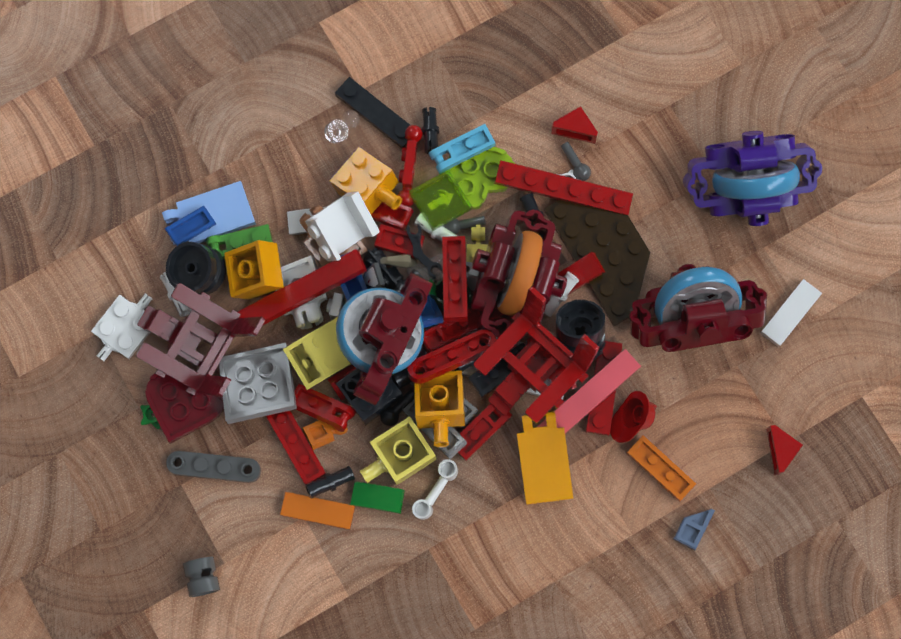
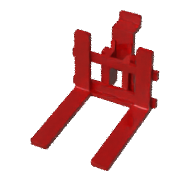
(526, 369)

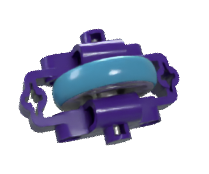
(753, 176)

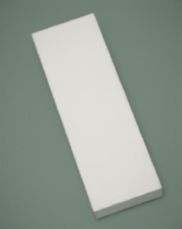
(791, 313)

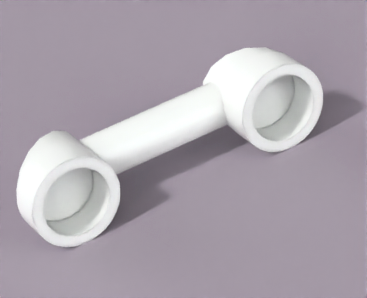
(423, 508)

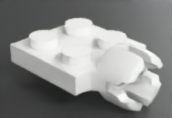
(310, 311)

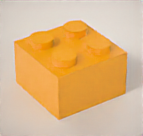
(253, 270)

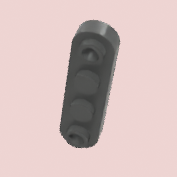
(213, 466)

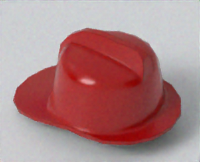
(634, 415)

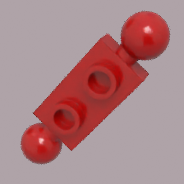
(406, 177)

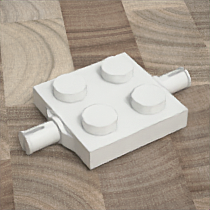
(119, 327)

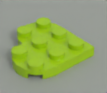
(478, 175)

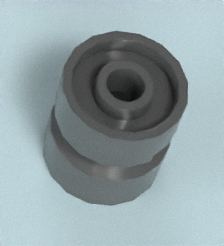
(201, 576)

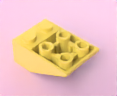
(317, 355)

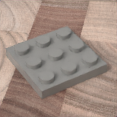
(258, 384)

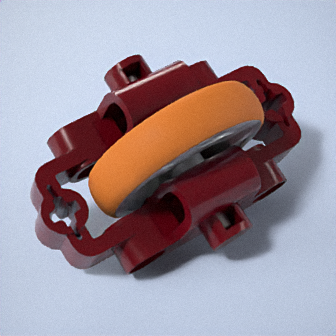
(511, 271)

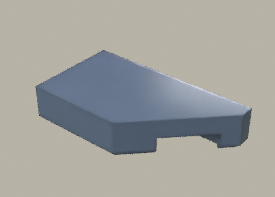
(693, 528)

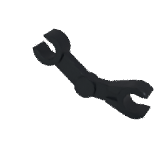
(418, 253)

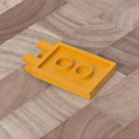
(544, 461)

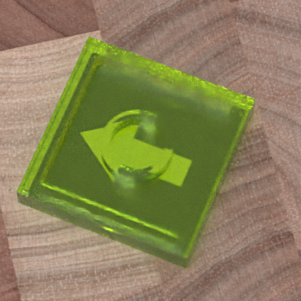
(440, 200)

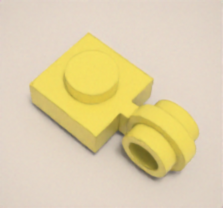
(477, 235)

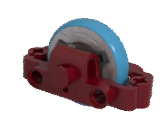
(698, 310)
(382, 333)

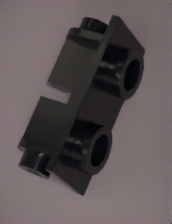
(391, 276)

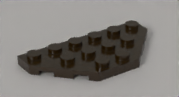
(616, 247)

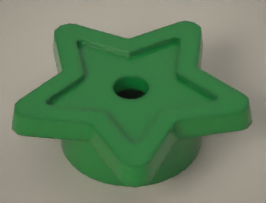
(147, 416)

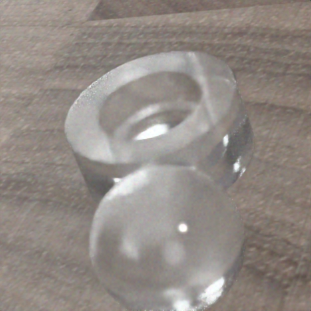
(349, 120)

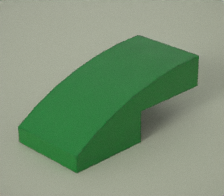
(377, 497)

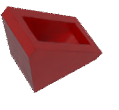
(575, 126)
(782, 448)

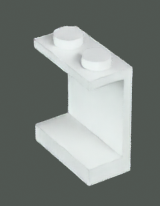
(341, 225)

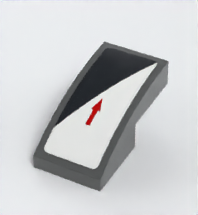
(373, 277)

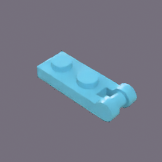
(462, 148)

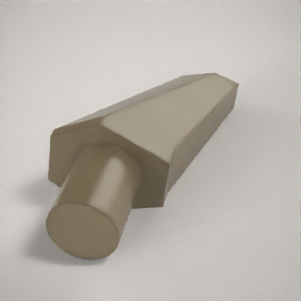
(400, 261)

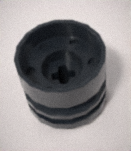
(580, 318)

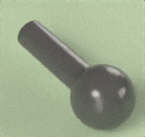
(581, 170)
(455, 225)

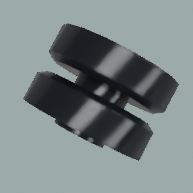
(196, 267)

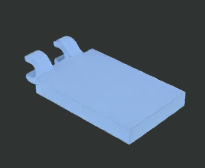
(226, 206)

